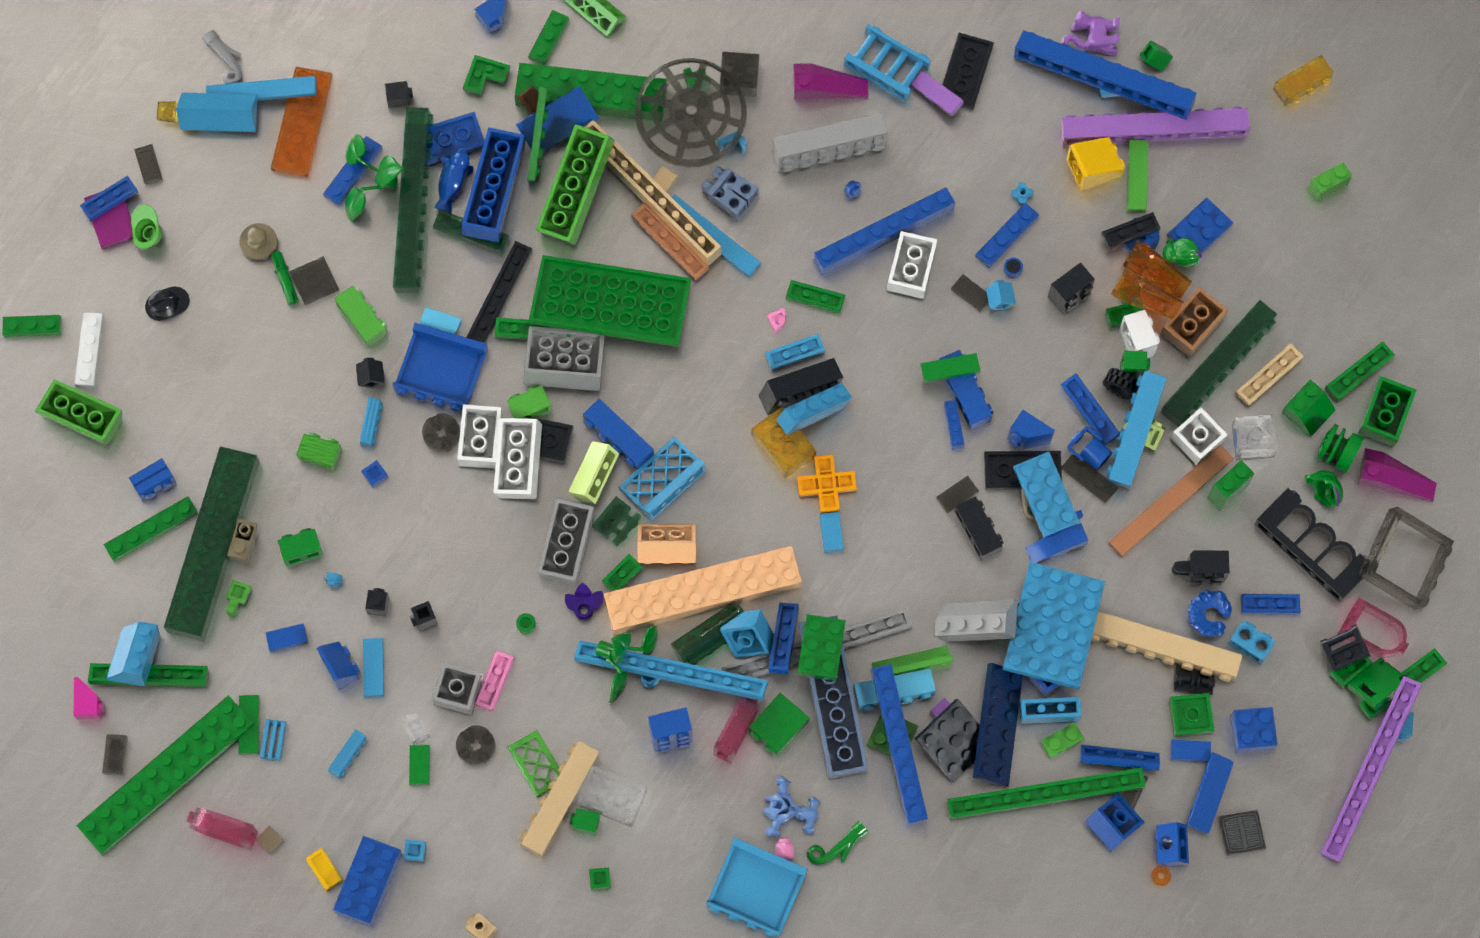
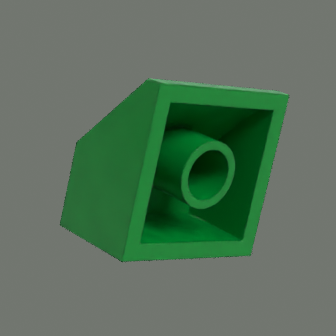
(1309, 408)

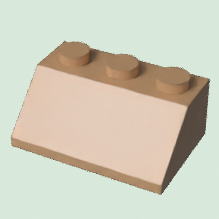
(666, 543)

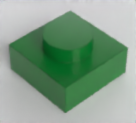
(600, 878)

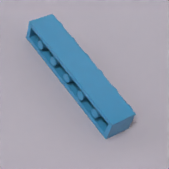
(1137, 429)

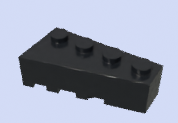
(799, 385)

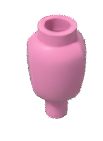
(784, 849)

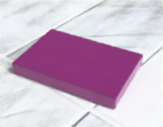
(113, 225)

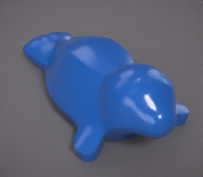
(452, 178)

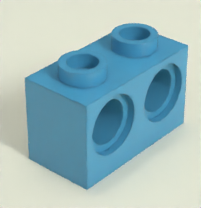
(1248, 647)

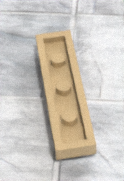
(1269, 375)

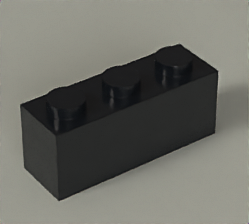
(979, 528)

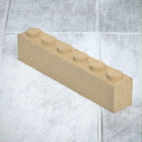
(559, 799)

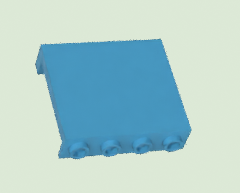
(756, 887)

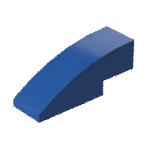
(1057, 544)

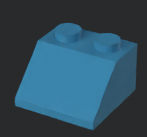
(748, 634)

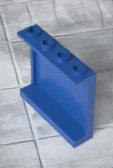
(440, 367)

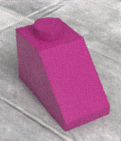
(86, 703)

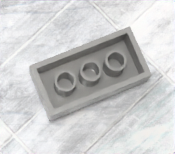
(566, 541)

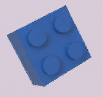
(1253, 730)

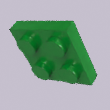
(1192, 714)

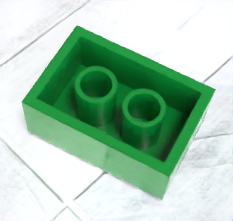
(1387, 411)
(821, 647)

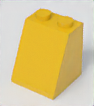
(1094, 162)

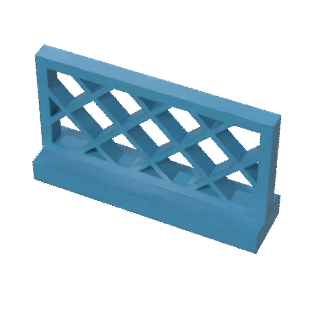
(675, 486)

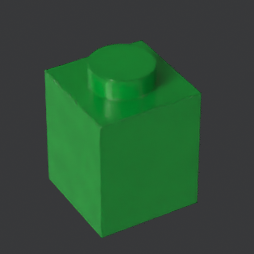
(585, 821)

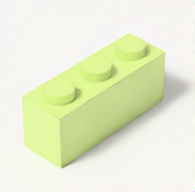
(593, 472)

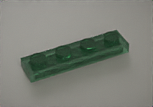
(452, 225)

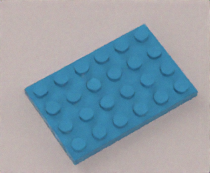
(1054, 625)

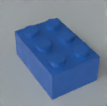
(670, 730)

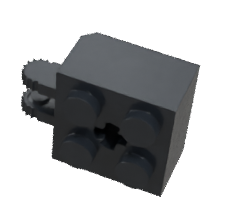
(1204, 567)

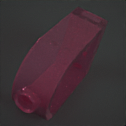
(1353, 616)
(736, 729)
(223, 827)

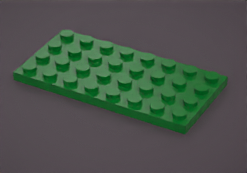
(610, 301)

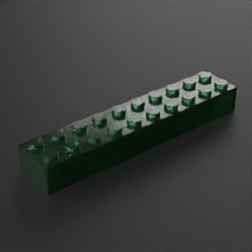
(210, 542)

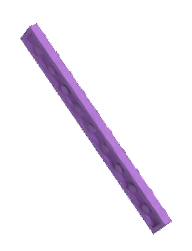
(1371, 769)

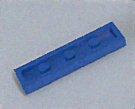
(351, 174)
(1007, 235)
(1090, 409)
(783, 638)
(1119, 757)

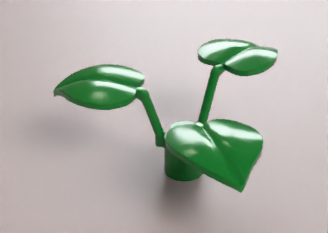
(385, 177)
(617, 652)

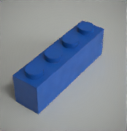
(969, 397)
(617, 434)

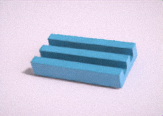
(275, 723)

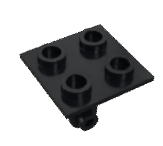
(1193, 681)

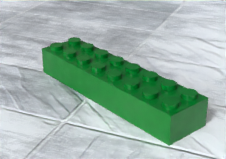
(607, 92)

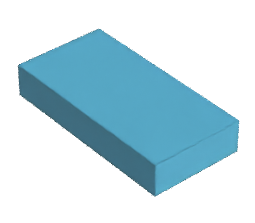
(440, 320)

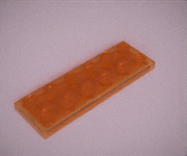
(301, 126)

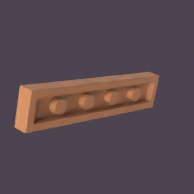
(670, 241)

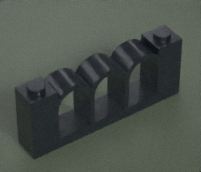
(1290, 503)

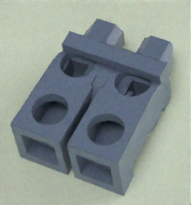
(730, 192)

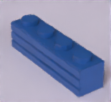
(954, 424)

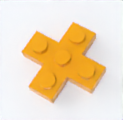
(826, 483)

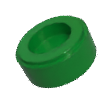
(526, 623)

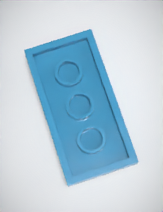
(1046, 494)

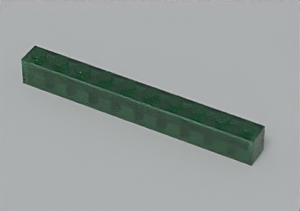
(412, 200)

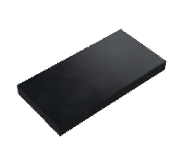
(967, 68)
(1000, 471)

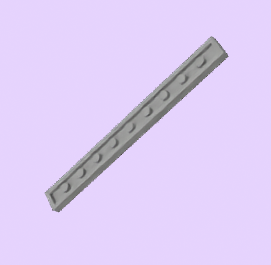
(853, 636)

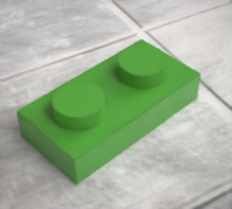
(1062, 740)

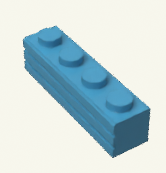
(370, 422)
(347, 753)

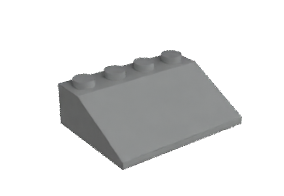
(563, 360)

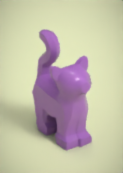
(1097, 33)

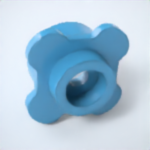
(1022, 198)

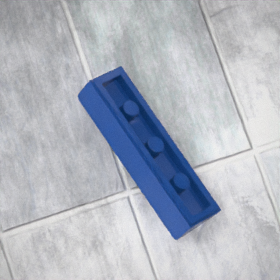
(1210, 793)

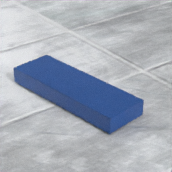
(109, 198)
(1270, 604)

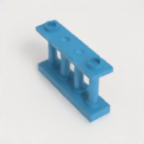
(886, 80)

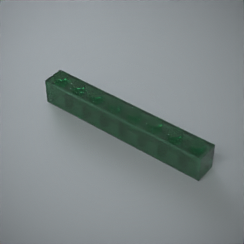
(1218, 363)

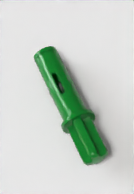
(284, 278)

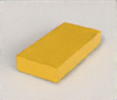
(324, 869)

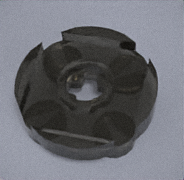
(432, 438)
(481, 755)

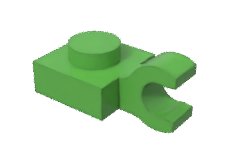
(237, 595)

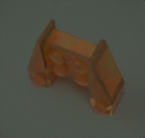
(1154, 286)

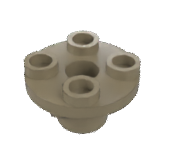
(258, 241)

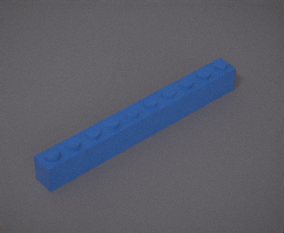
(1105, 74)

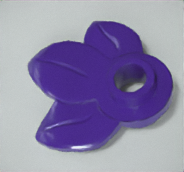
(584, 600)

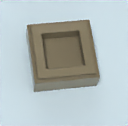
(269, 839)

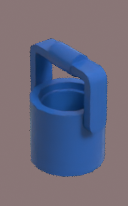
(1094, 453)

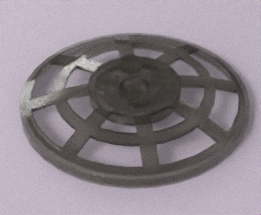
(690, 122)

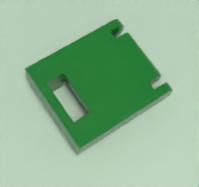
(1380, 679)

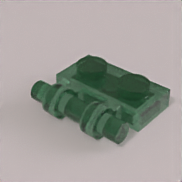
(612, 517)

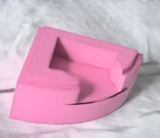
(777, 319)

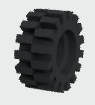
(1120, 383)

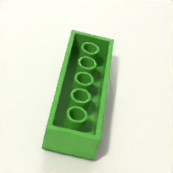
(575, 184)

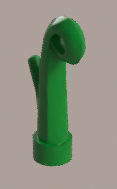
(843, 846)

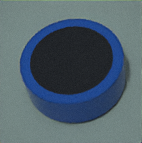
(1013, 267)

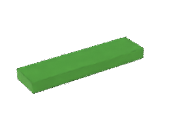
(1137, 176)

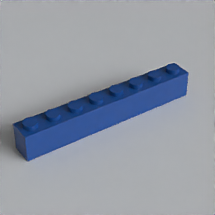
(884, 231)
(899, 744)

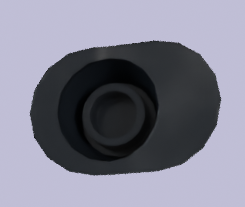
(167, 303)

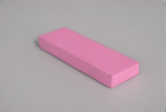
(494, 681)

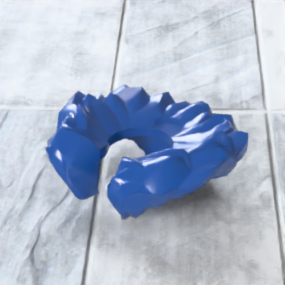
(1198, 607)

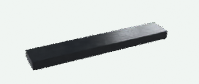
(499, 292)

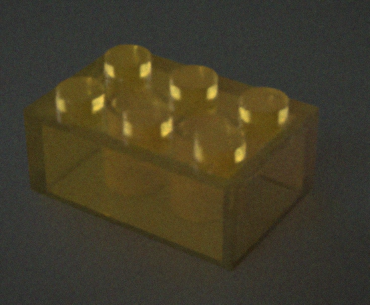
(785, 451)

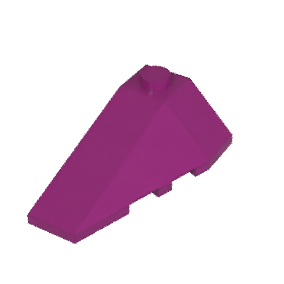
(824, 83)
(1388, 474)

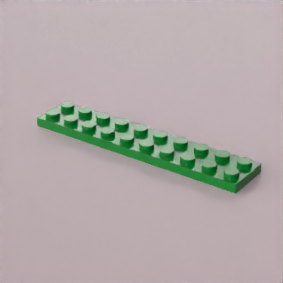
(165, 775)

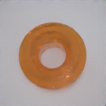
(1161, 882)

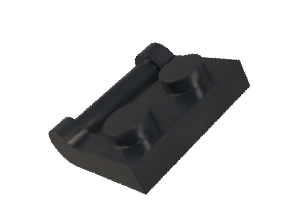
(1347, 654)

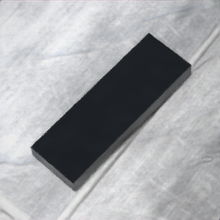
(1130, 231)

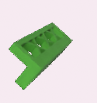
(602, 7)
(927, 659)

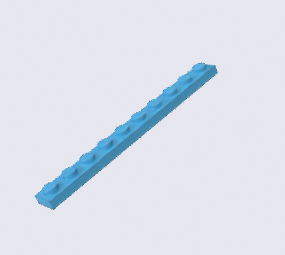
(678, 672)

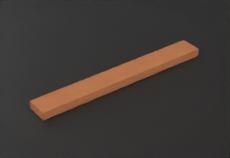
(1171, 501)

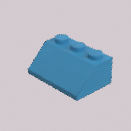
(134, 654)

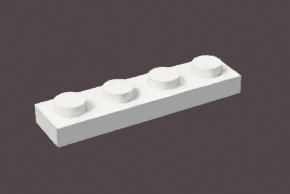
(88, 350)

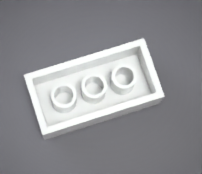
(517, 458)

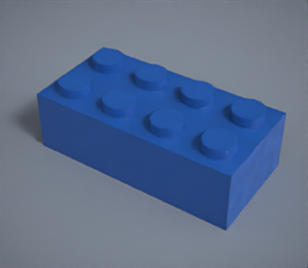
(367, 881)

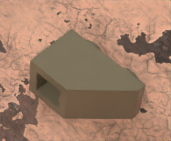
(243, 542)

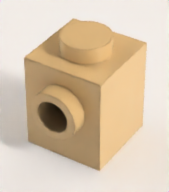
(480, 927)

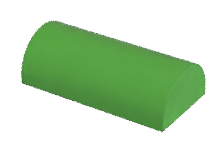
(80, 412)

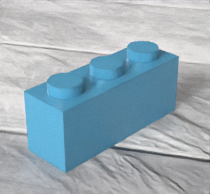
(1050, 710)

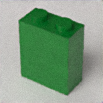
(1230, 485)
(778, 724)

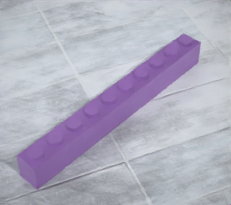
(1156, 126)

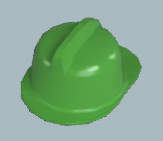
(145, 227)

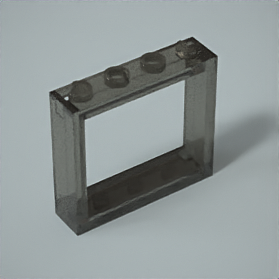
(1379, 546)

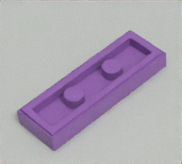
(937, 93)

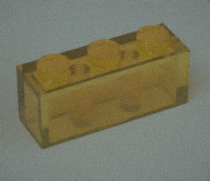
(1303, 81)

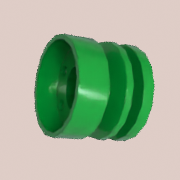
(1340, 448)

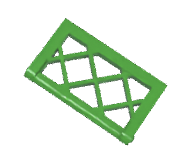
(520, 761)

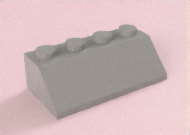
(977, 621)

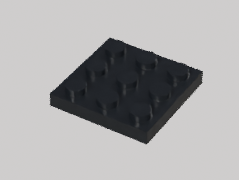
(951, 740)

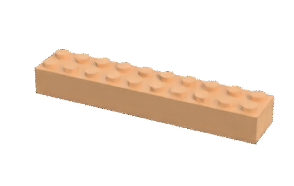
(702, 590)

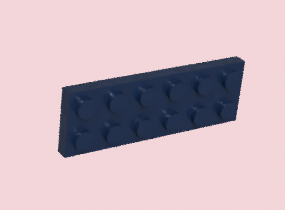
(997, 725)

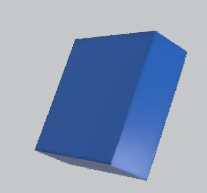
(374, 473)

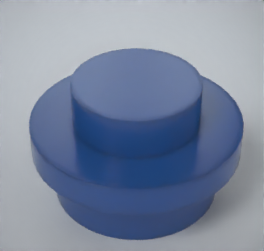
(852, 189)

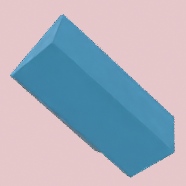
(217, 112)

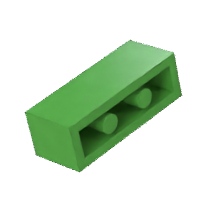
(361, 315)

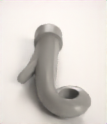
(225, 52)

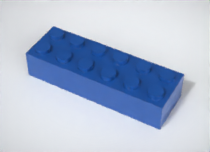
(493, 184)

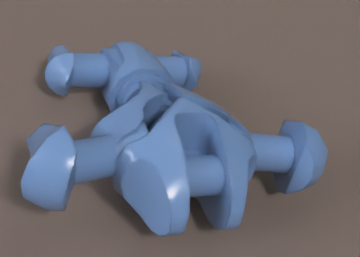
(783, 808)

